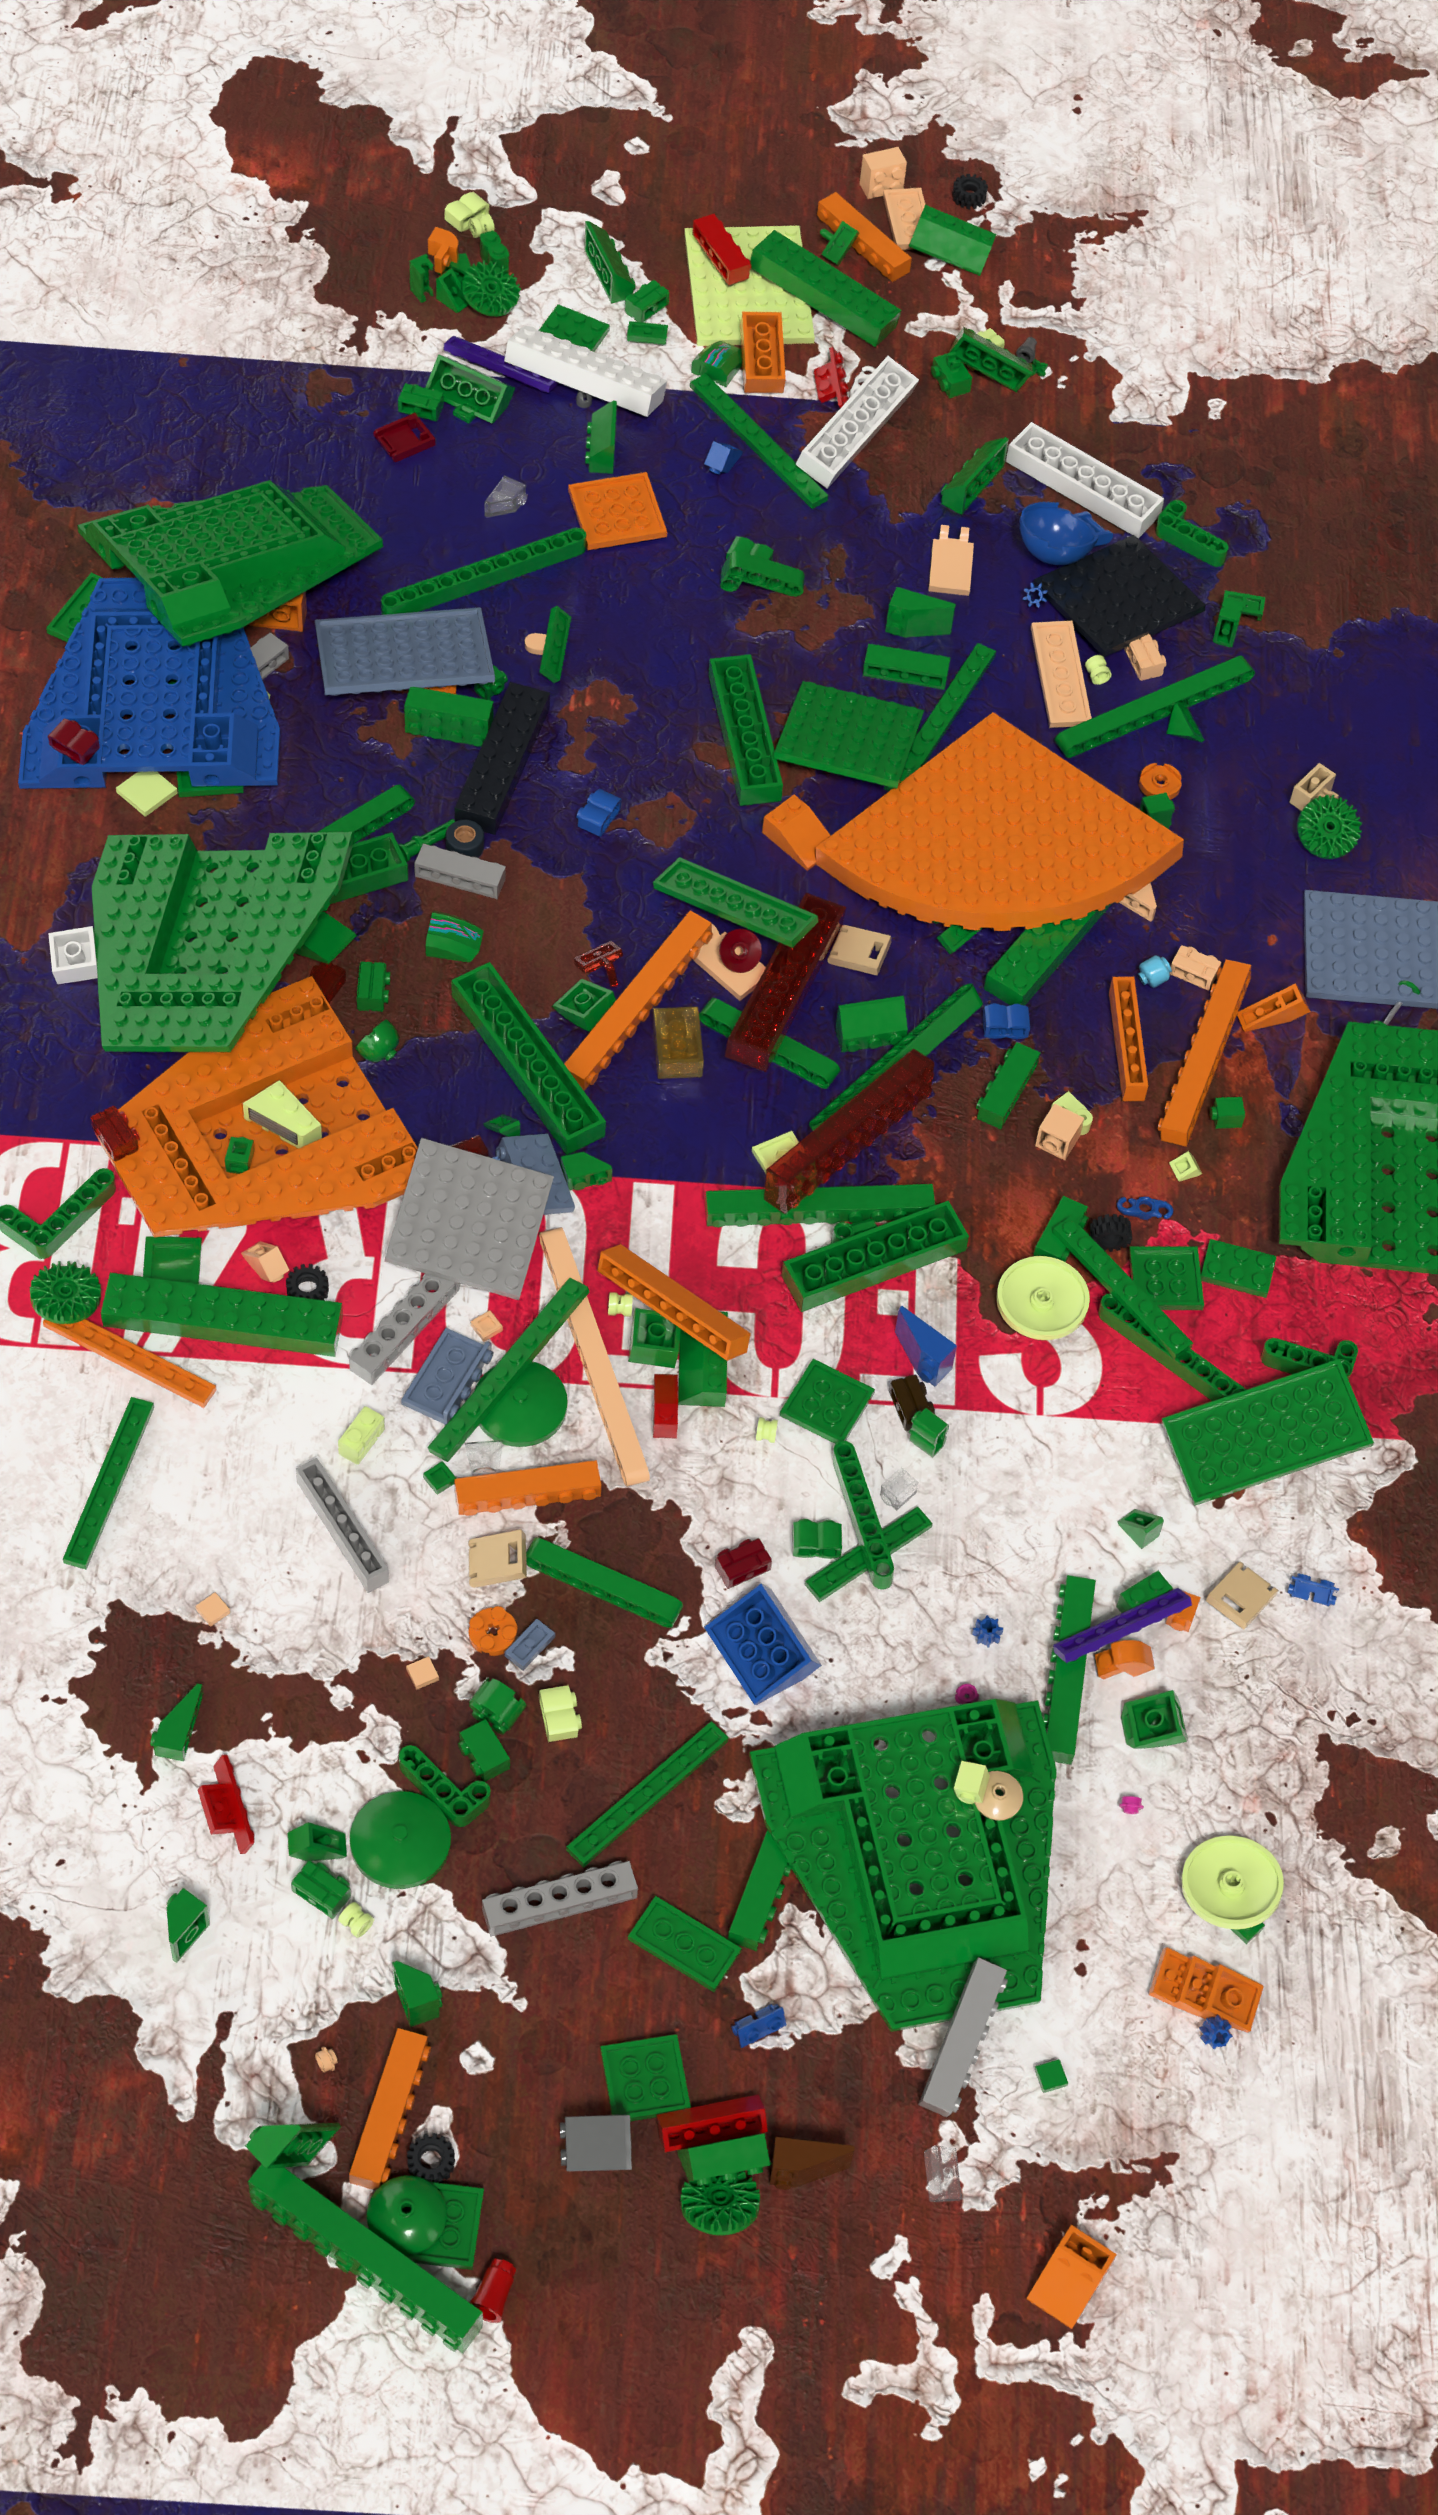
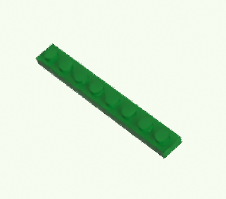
(1122, 1287)
(108, 1483)
(647, 1794)

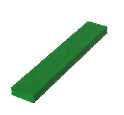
(853, 1563)

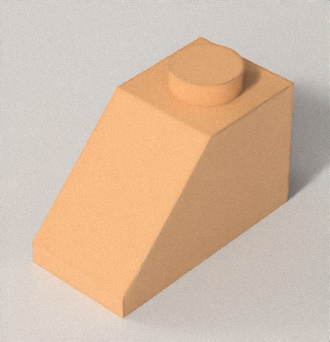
(1141, 902)
(266, 1261)

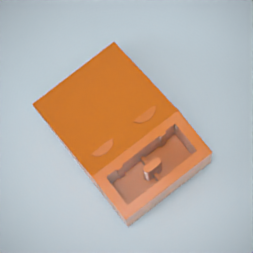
(1071, 2276)

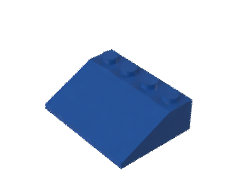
(762, 1645)

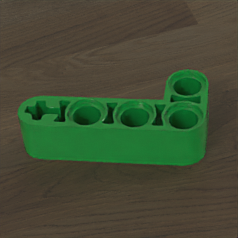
(1188, 537)
(762, 573)
(1279, 1355)
(441, 1783)

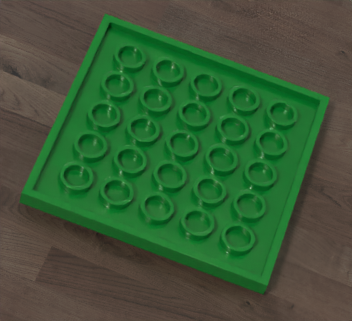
(849, 734)

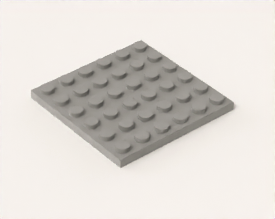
(469, 1219)

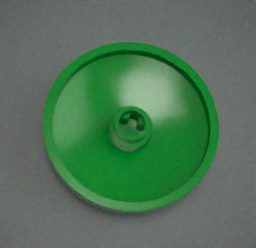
(529, 1409)
(400, 1840)

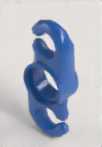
(1154, 1204)

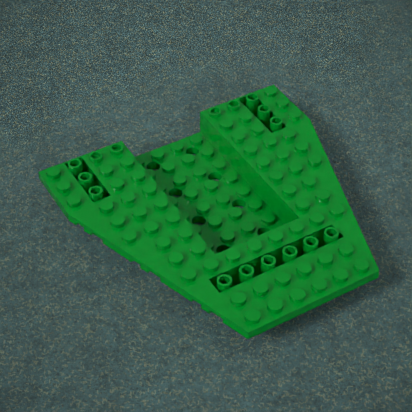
(231, 555)
(150, 909)
(1335, 1180)
(840, 1836)

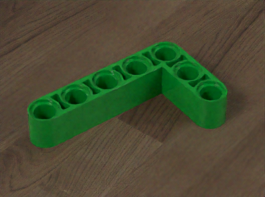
(60, 1218)

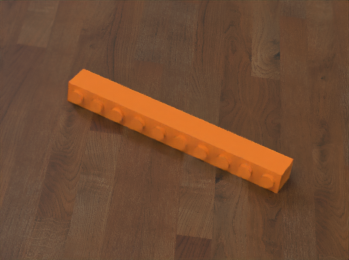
(639, 998)
(1205, 1052)

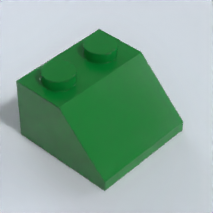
(186, 1922)
(417, 1993)

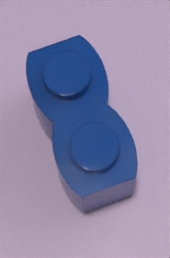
(599, 812)
(1006, 1021)

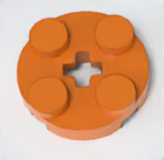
(1167, 773)
(496, 1618)

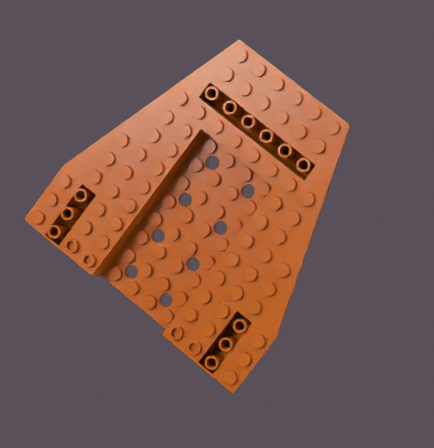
(180, 1165)

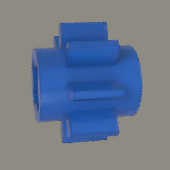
(1029, 596)
(993, 1631)
(1215, 2032)

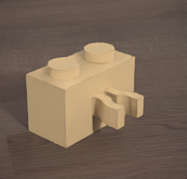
(1314, 784)

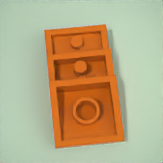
(1206, 1989)

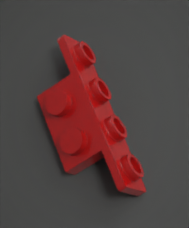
(831, 379)
(224, 1806)

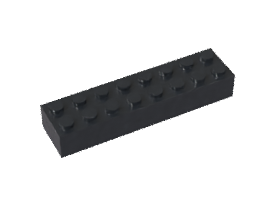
(503, 756)

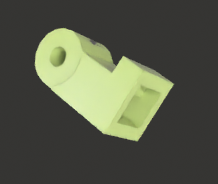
(1070, 1103)

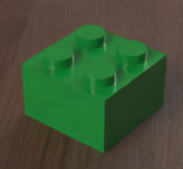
(653, 1339)

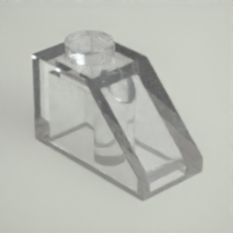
(505, 497)

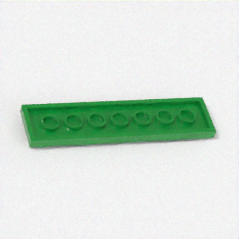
(736, 902)

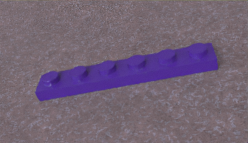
(495, 361)
(1122, 1625)

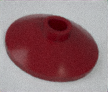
(750, 950)

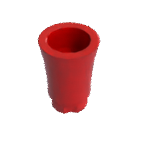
(494, 2290)

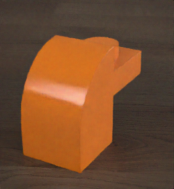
(443, 247)
(1125, 1656)

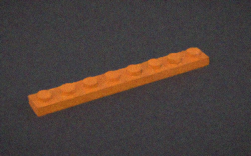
(136, 1360)

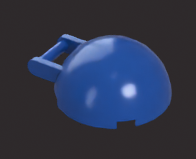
(1058, 535)

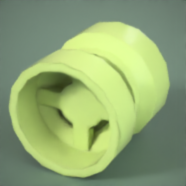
(481, 225)
(1097, 666)
(620, 1304)
(356, 1919)

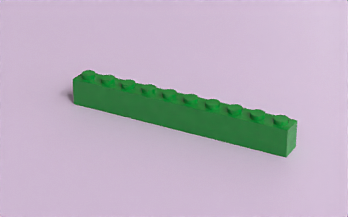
(822, 1206)

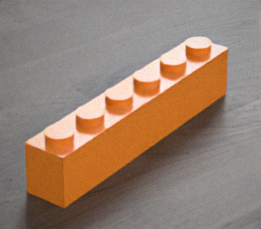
(870, 242)
(1128, 1039)
(527, 1488)
(389, 2109)

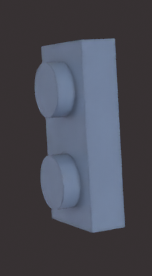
(529, 1644)

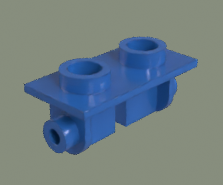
(1322, 1590)
(768, 2021)

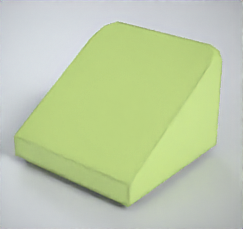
(1185, 1167)

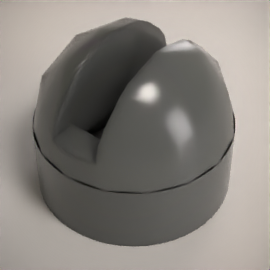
(583, 403)

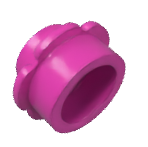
(966, 1689)
(1131, 1804)

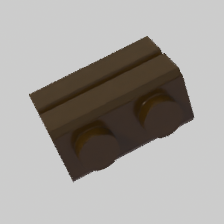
(909, 1398)

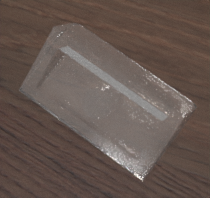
(942, 2174)

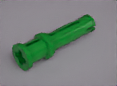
(414, 845)

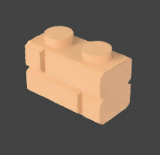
(1146, 658)
(1195, 967)

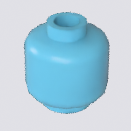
(1154, 971)

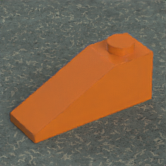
(1275, 1009)

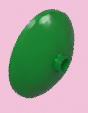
(412, 2231)

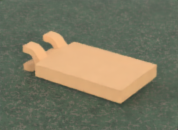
(951, 563)
(736, 983)

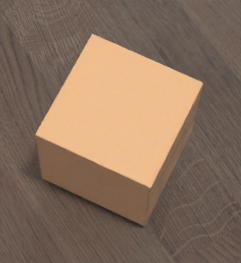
(1059, 1131)

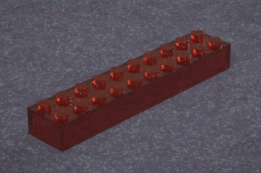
(784, 988)
(848, 1131)

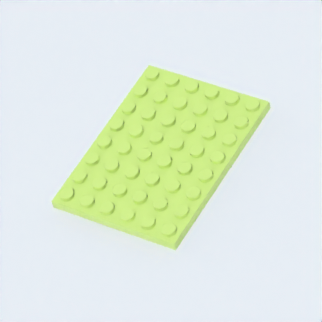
(720, 305)

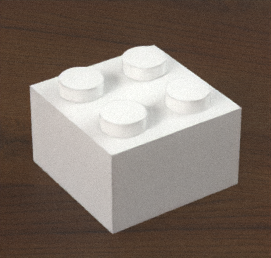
(73, 955)

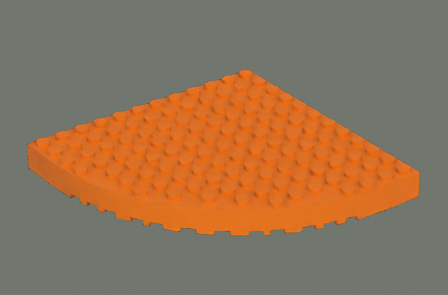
(999, 838)

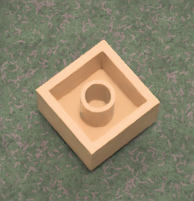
(882, 172)

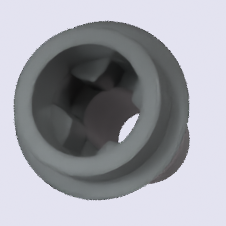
(1027, 350)

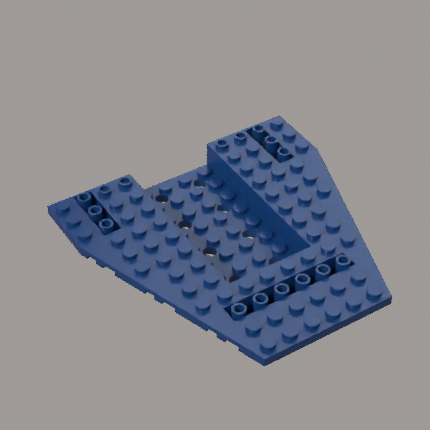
(220, 704)

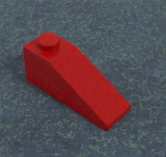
(665, 1406)

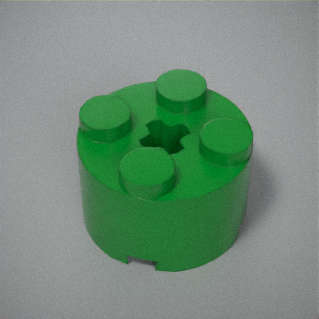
(497, 1705)

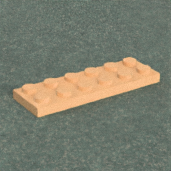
(1060, 673)

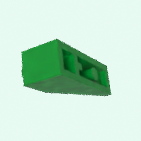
(177, 1727)

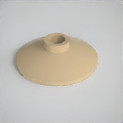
(1003, 1806)

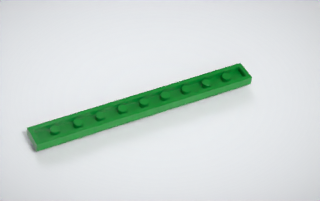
(759, 441)
(948, 708)
(508, 1370)

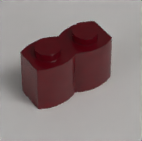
(73, 741)

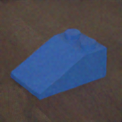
(926, 1348)

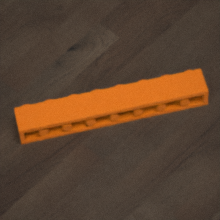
(674, 1302)

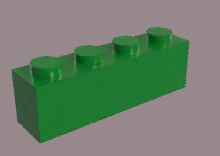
(906, 666)
(1008, 1085)

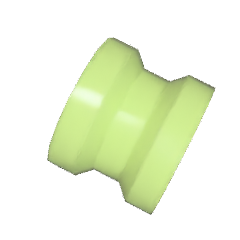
(766, 1430)

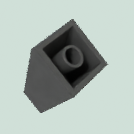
(596, 2143)

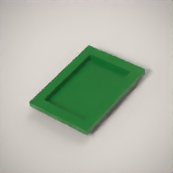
(173, 1258)

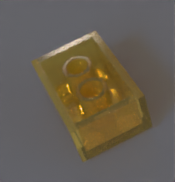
(678, 1042)

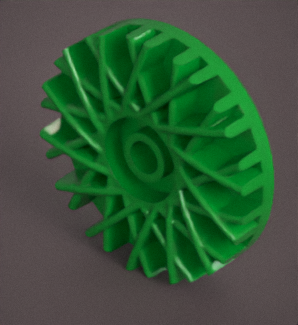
(490, 289)
(1342, 825)
(65, 1293)
(721, 2206)

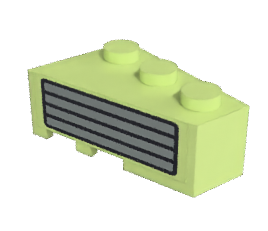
(284, 1115)

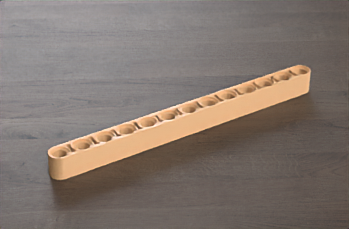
(596, 1364)

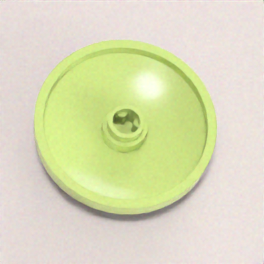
(1043, 1298)
(1232, 1882)

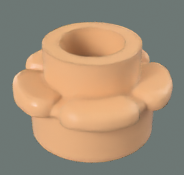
(326, 2059)

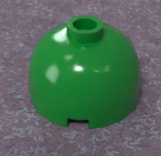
(379, 1043)

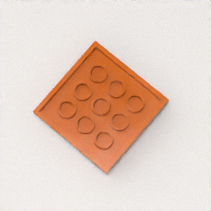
(617, 510)

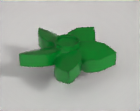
(1038, 368)

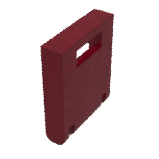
(401, 441)

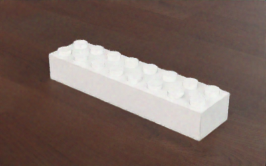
(585, 370)
(857, 422)
(1084, 480)

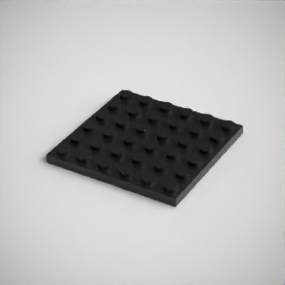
(1119, 595)

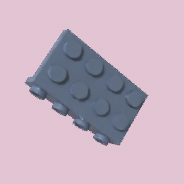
(538, 1154)
(447, 1376)

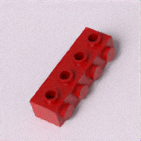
(721, 249)
(712, 2123)

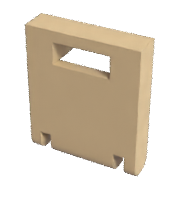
(854, 949)
(491, 1558)
(1245, 1590)

